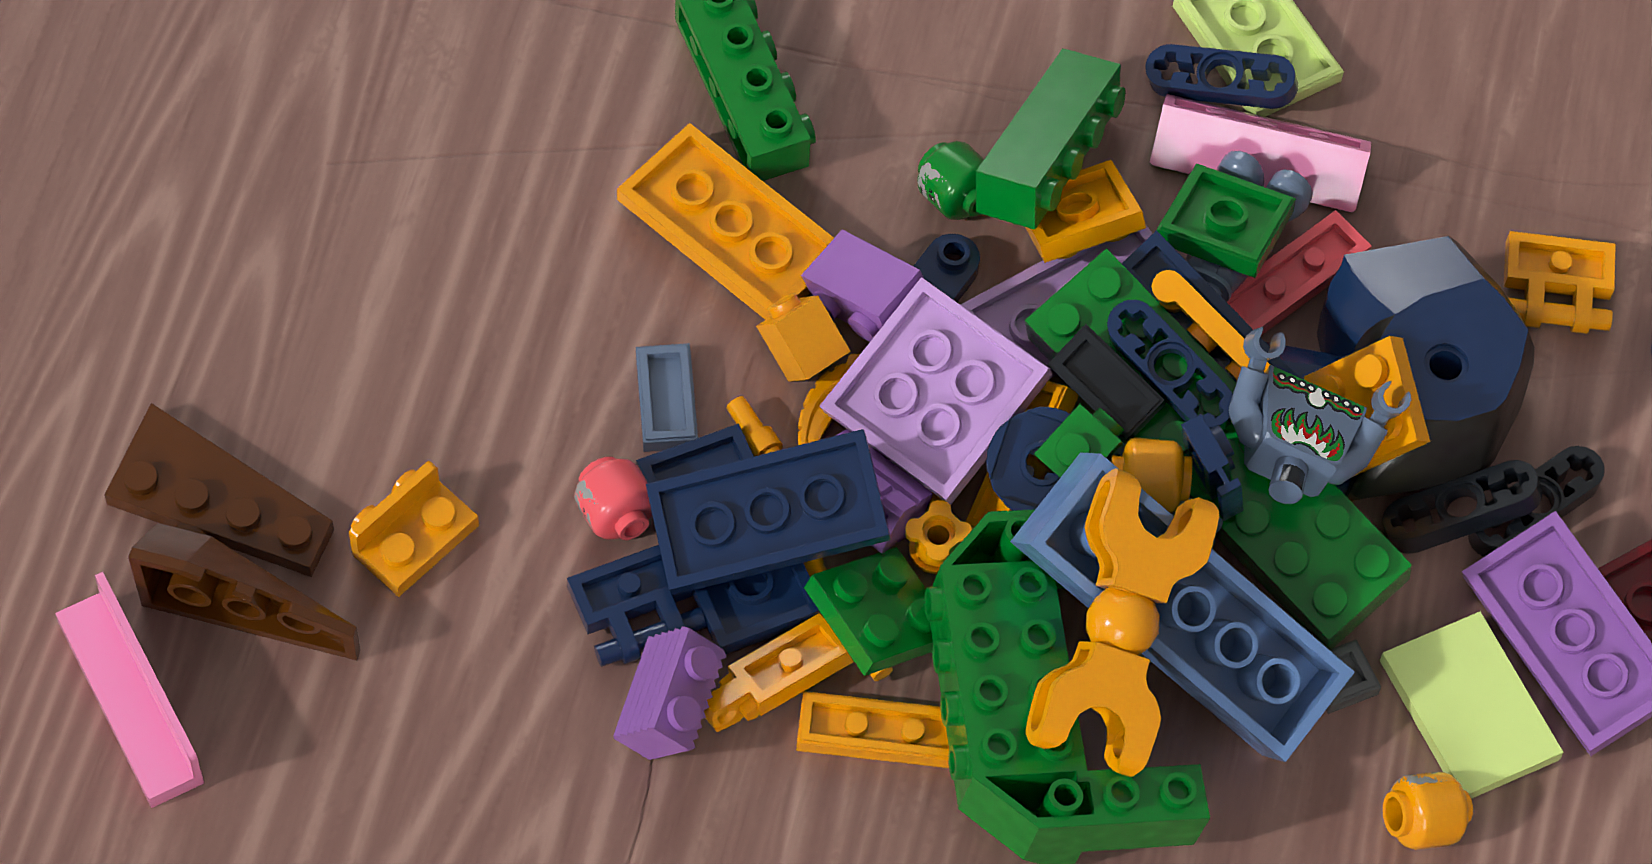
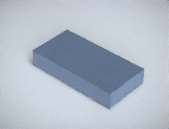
(666, 396)

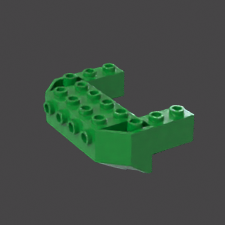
(992, 643)

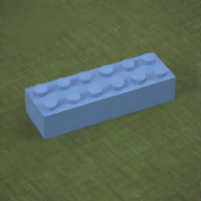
(1214, 632)

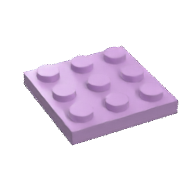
(935, 390)

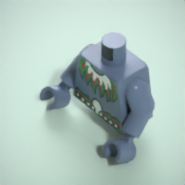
(1300, 430)

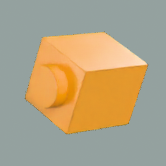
(802, 336)

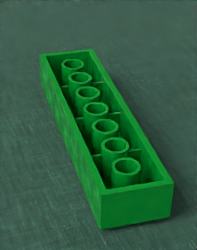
(1310, 555)

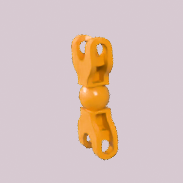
(1122, 623)

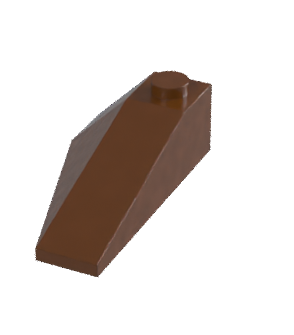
(207, 581)

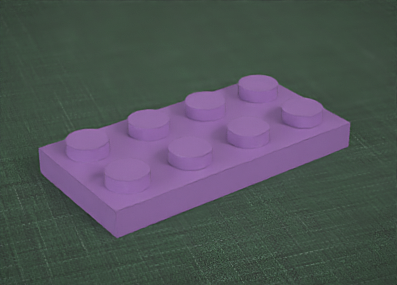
(1568, 630)

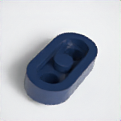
(948, 275)

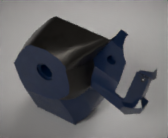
(1462, 346)

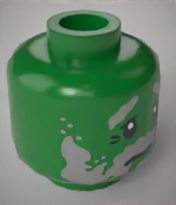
(949, 178)

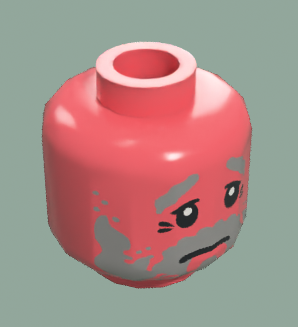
(614, 498)

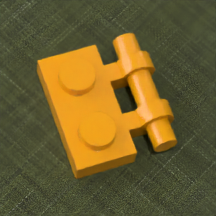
(1560, 267)

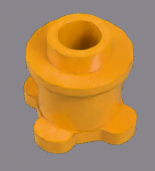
(932, 528)

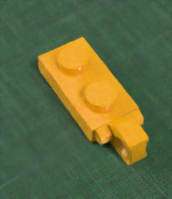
(777, 673)

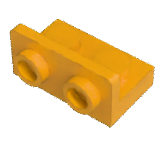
(410, 529)

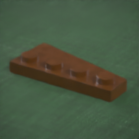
(186, 479)

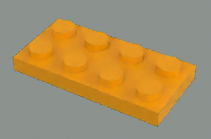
(725, 219)

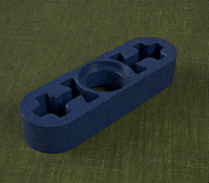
(1207, 59)
(1153, 327)

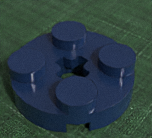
(1008, 457)

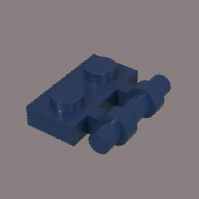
(626, 590)

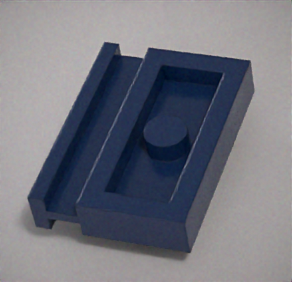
(1213, 463)

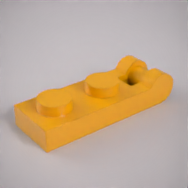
(1208, 325)

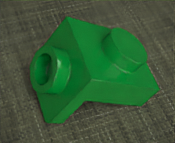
(1083, 434)

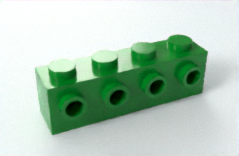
(747, 85)
(1049, 139)

